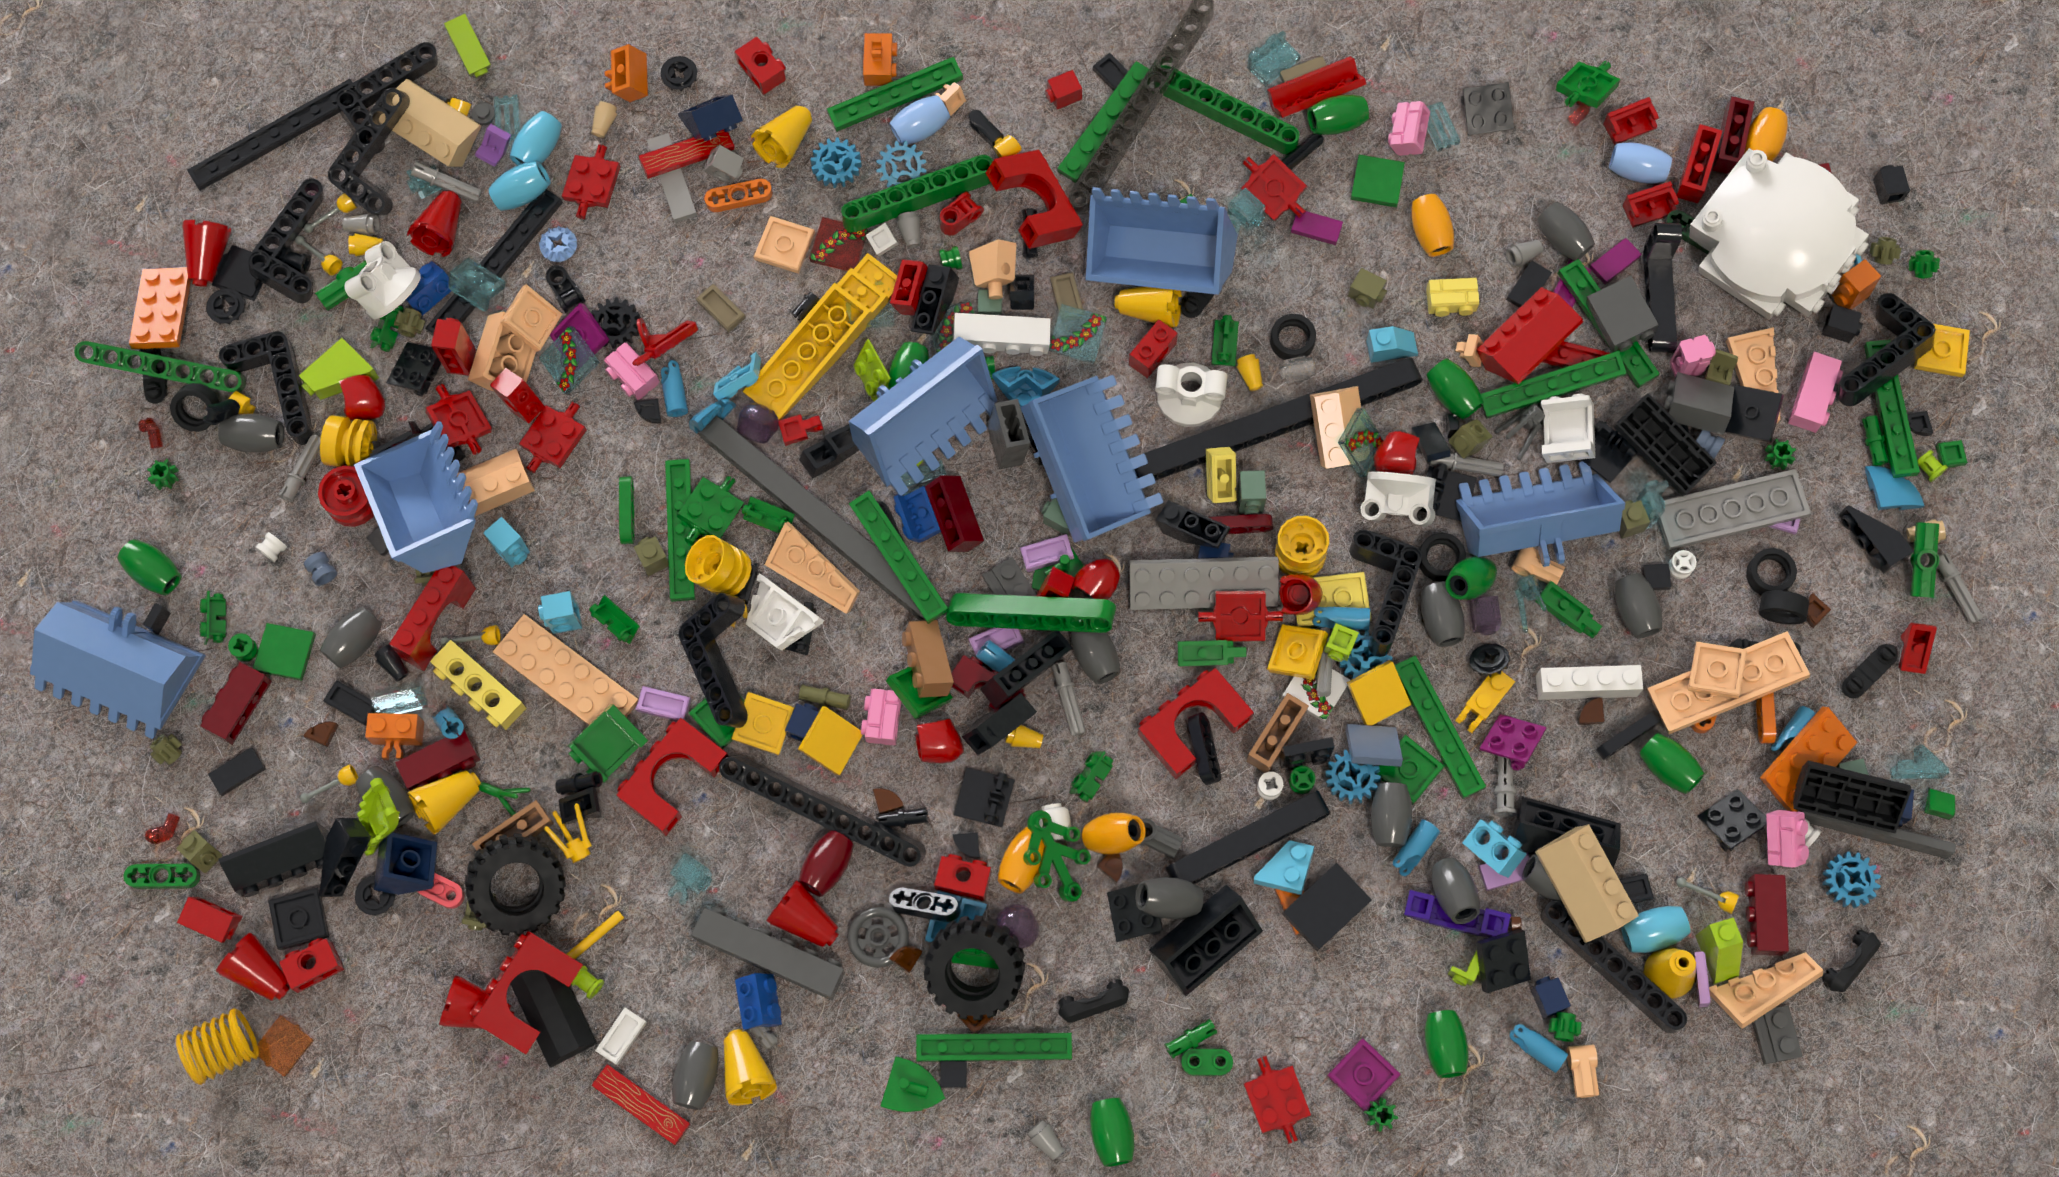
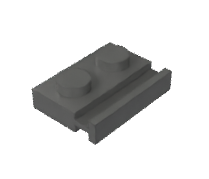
(1008, 580)
(1777, 1036)

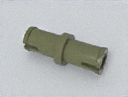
(824, 697)

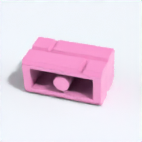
(1409, 128)
(1692, 356)
(634, 379)
(882, 717)
(1786, 838)

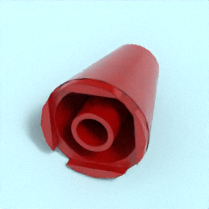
(437, 225)
(204, 249)
(803, 917)
(254, 969)
(460, 1002)

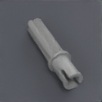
(445, 181)
(1471, 465)
(300, 469)
(1958, 588)
(1324, 671)
(1068, 698)

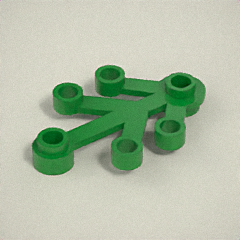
(1053, 854)

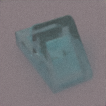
(1925, 766)

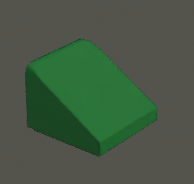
(1940, 804)

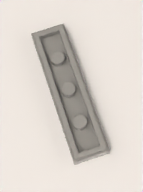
(674, 185)

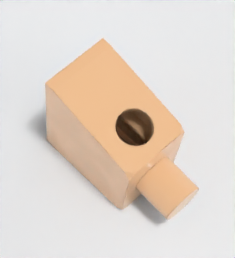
(994, 266)

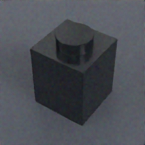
(1891, 184)
(1842, 324)

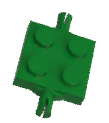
(1587, 84)
(710, 509)

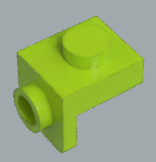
(1341, 643)
(1468, 977)

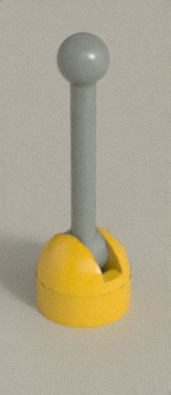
(343, 203)
(329, 263)
(489, 635)
(346, 776)
(1726, 900)

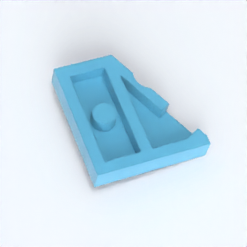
(738, 378)
(1287, 868)

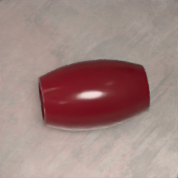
(826, 863)

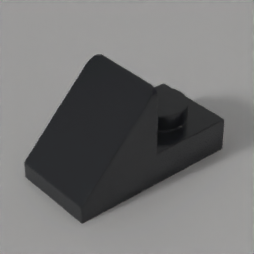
(1022, 292)
(588, 803)

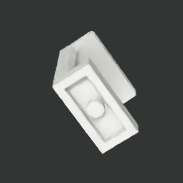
(1568, 428)

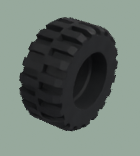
(522, 917)
(969, 999)

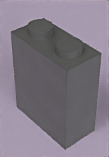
(1622, 314)
(1699, 403)
(1008, 434)

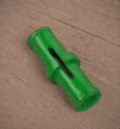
(1875, 440)
(1190, 1038)

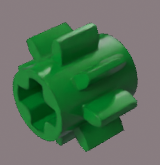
(1924, 264)
(1783, 448)
(169, 474)
(1565, 1027)
(1389, 1115)

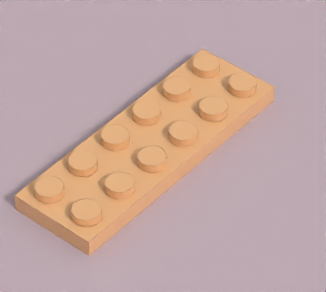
(1767, 669)
(561, 672)

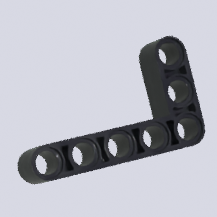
(374, 81)
(367, 151)
(284, 239)
(1659, 284)
(1913, 340)
(282, 378)
(1396, 563)
(707, 662)

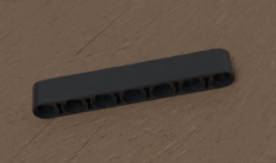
(1250, 839)
(1620, 978)

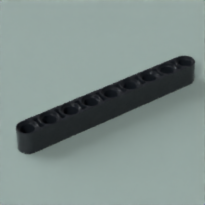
(810, 810)

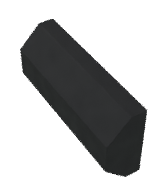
(1664, 444)
(1851, 796)
(555, 1014)

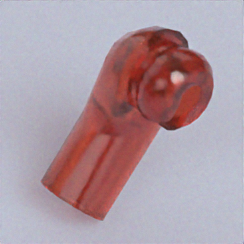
(1579, 114)
(154, 434)
(163, 833)

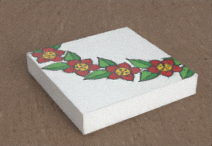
(1306, 691)

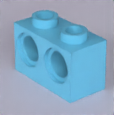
(507, 542)
(560, 612)
(1492, 851)

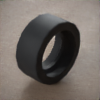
(1297, 321)
(178, 412)
(1444, 539)
(1772, 554)
(1784, 607)

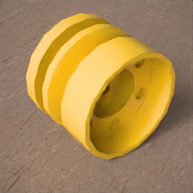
(346, 441)
(1305, 535)
(717, 566)

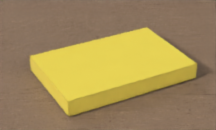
(1338, 591)

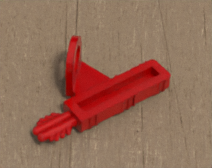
(659, 344)

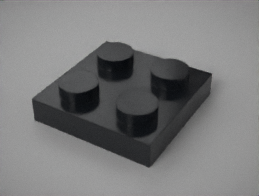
(1307, 752)
(1503, 960)

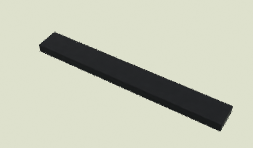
(267, 138)
(505, 251)

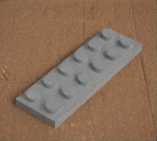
(1733, 509)
(1194, 581)

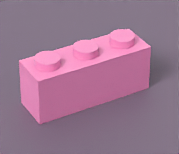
(1816, 392)

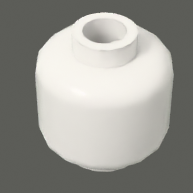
(1059, 815)

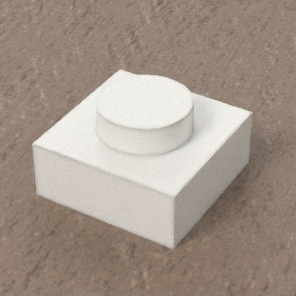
(882, 239)

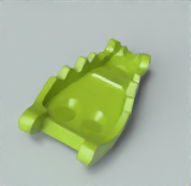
(378, 814)

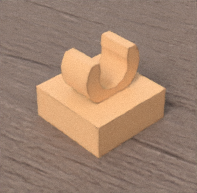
(952, 97)
(1468, 350)

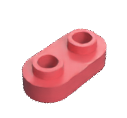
(441, 890)

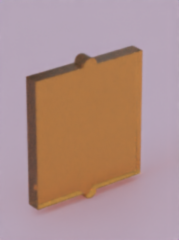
(283, 1045)

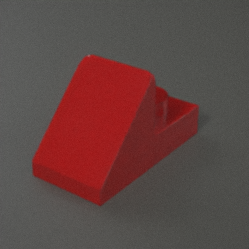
(1917, 647)

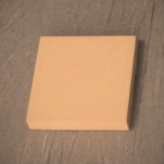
(784, 244)
(531, 318)
(1717, 670)

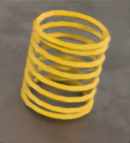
(236, 1038)

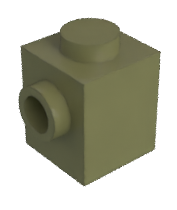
(1367, 289)
(1470, 438)
(1633, 519)
(651, 555)

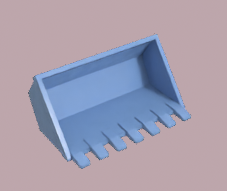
(925, 413)
(1089, 457)

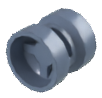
(1710, 443)
(319, 567)

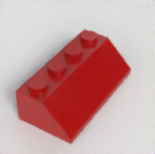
(1529, 336)

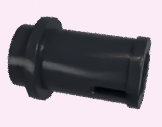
(805, 306)

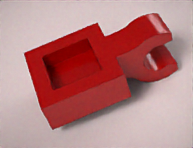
(795, 428)

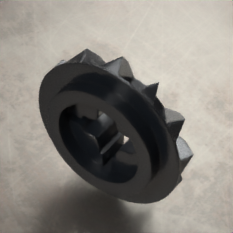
(683, 65)
(217, 301)
(1493, 652)
(364, 893)

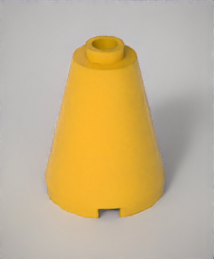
(781, 137)
(1150, 304)
(443, 799)
(1671, 971)
(745, 1070)

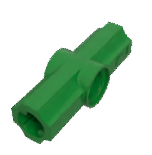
(335, 291)
(1925, 542)

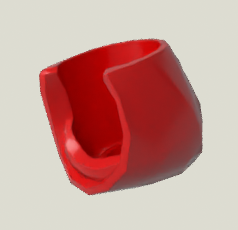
(362, 398)
(1397, 453)
(1098, 578)
(1299, 594)
(938, 742)

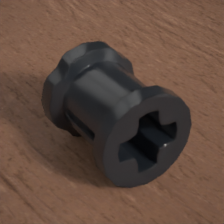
(296, 260)

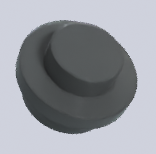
(483, 113)

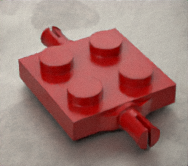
(591, 181)
(1275, 186)
(460, 418)
(552, 437)
(1240, 615)
(1277, 1099)

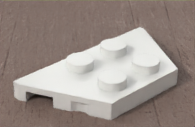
(779, 615)

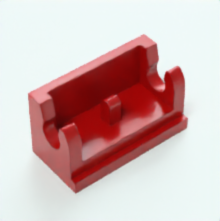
(1631, 121)
(1650, 204)
(209, 919)

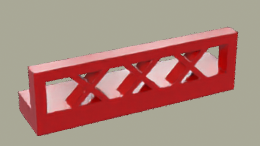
(1315, 87)

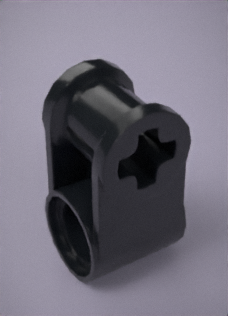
(565, 291)

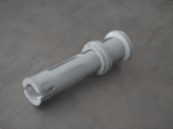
(1505, 791)

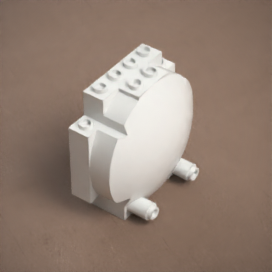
(1779, 234)

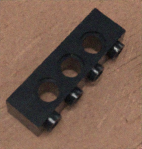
(1026, 668)

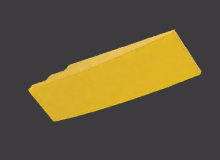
(823, 336)

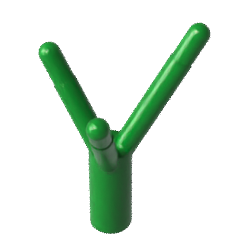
(501, 793)

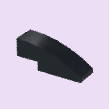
(828, 453)

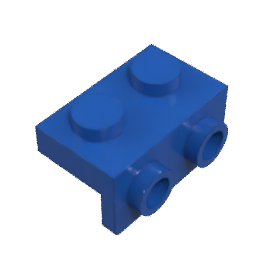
(430, 289)
(917, 515)
(758, 1001)

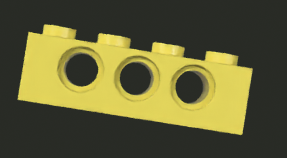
(451, 658)

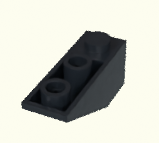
(935, 298)
(1191, 526)
(1879, 540)
(998, 723)
(342, 854)

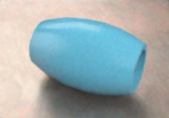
(536, 139)
(519, 186)
(1656, 929)

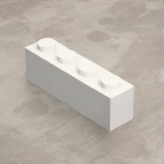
(1004, 333)
(1589, 682)

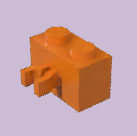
(878, 59)
(628, 73)
(1856, 285)
(394, 730)

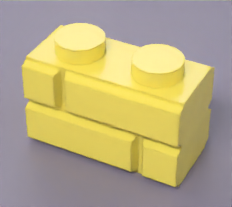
(1452, 296)
(1221, 474)

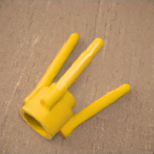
(575, 849)

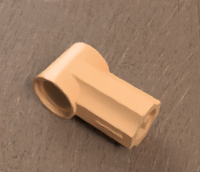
(1529, 563)
(1583, 1063)

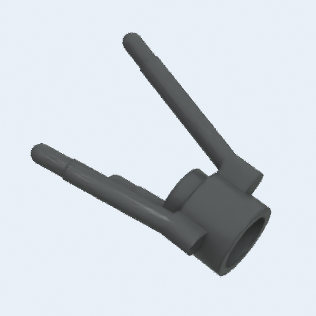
(1528, 419)

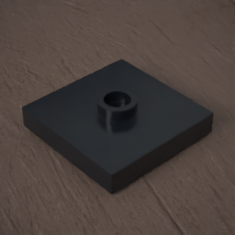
(1754, 413)

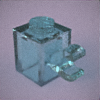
(1246, 210)
(690, 876)

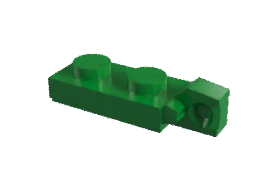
(1569, 610)
(1208, 652)

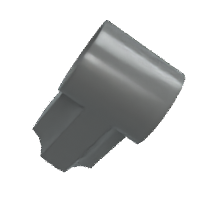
(1161, 839)

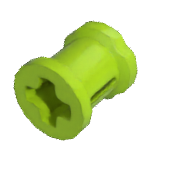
(1931, 465)
(587, 982)

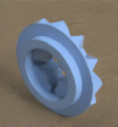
(559, 252)

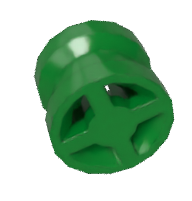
(951, 258)
(247, 651)
(1304, 775)

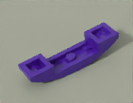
(1427, 909)

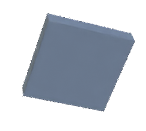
(1374, 745)

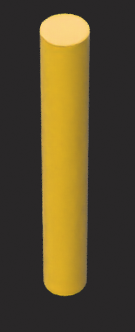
(595, 935)

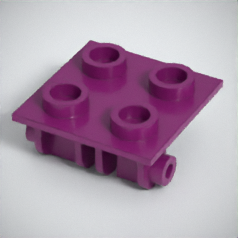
(1513, 740)

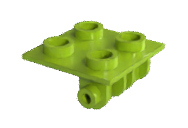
(871, 370)

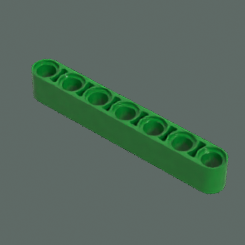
(1233, 118)
(907, 196)
(149, 363)
(1031, 612)

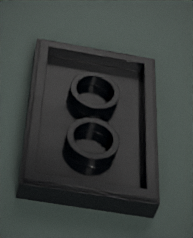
(1326, 907)

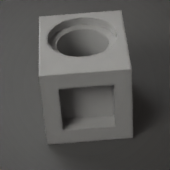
(724, 164)

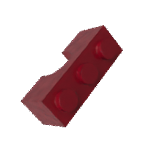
(971, 675)

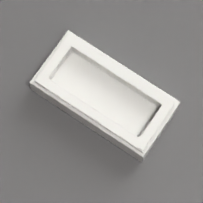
(621, 1036)

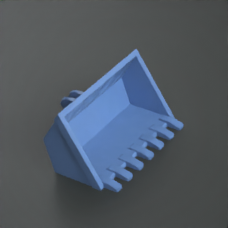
(1159, 242)
(420, 501)
(1538, 513)
(111, 664)

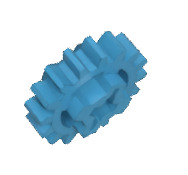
(836, 152)
(888, 157)
(1356, 658)
(1344, 780)
(1843, 873)

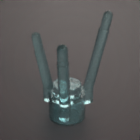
(1530, 589)

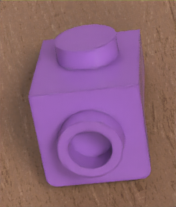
(493, 145)

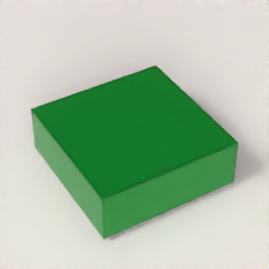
(1951, 453)

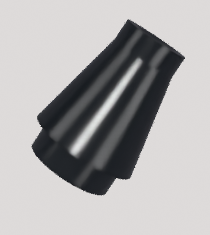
(391, 662)

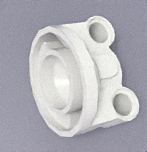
(383, 281)
(1187, 407)
(1399, 496)

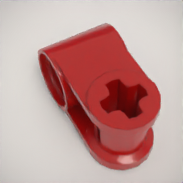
(961, 210)

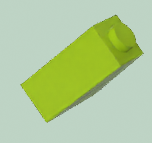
(467, 46)
(333, 366)
(1722, 949)

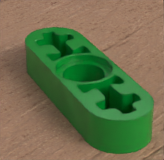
(626, 510)
(143, 883)

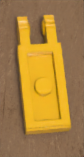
(1486, 698)

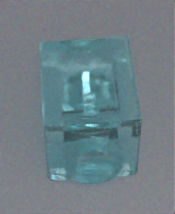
(420, 186)

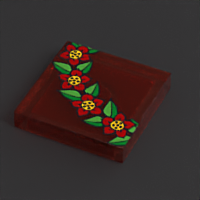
(837, 246)

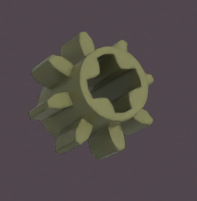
(1885, 250)
(409, 322)
(165, 749)

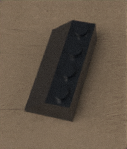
(1543, 822)
(276, 859)
(1206, 940)

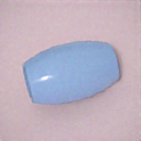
(919, 120)
(1640, 163)

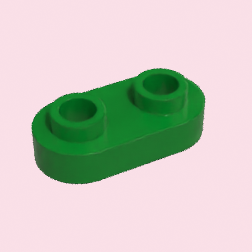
(1207, 1064)

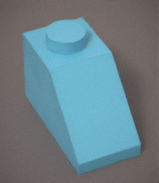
(1390, 344)

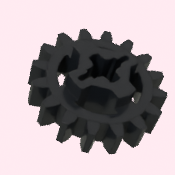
(620, 314)

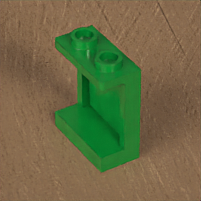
(606, 742)

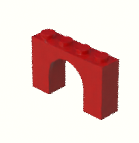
(1033, 172)
(414, 634)
(1209, 692)
(680, 742)
(493, 1011)

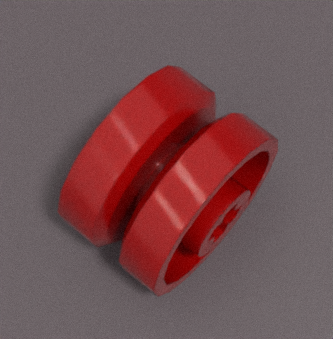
(344, 497)

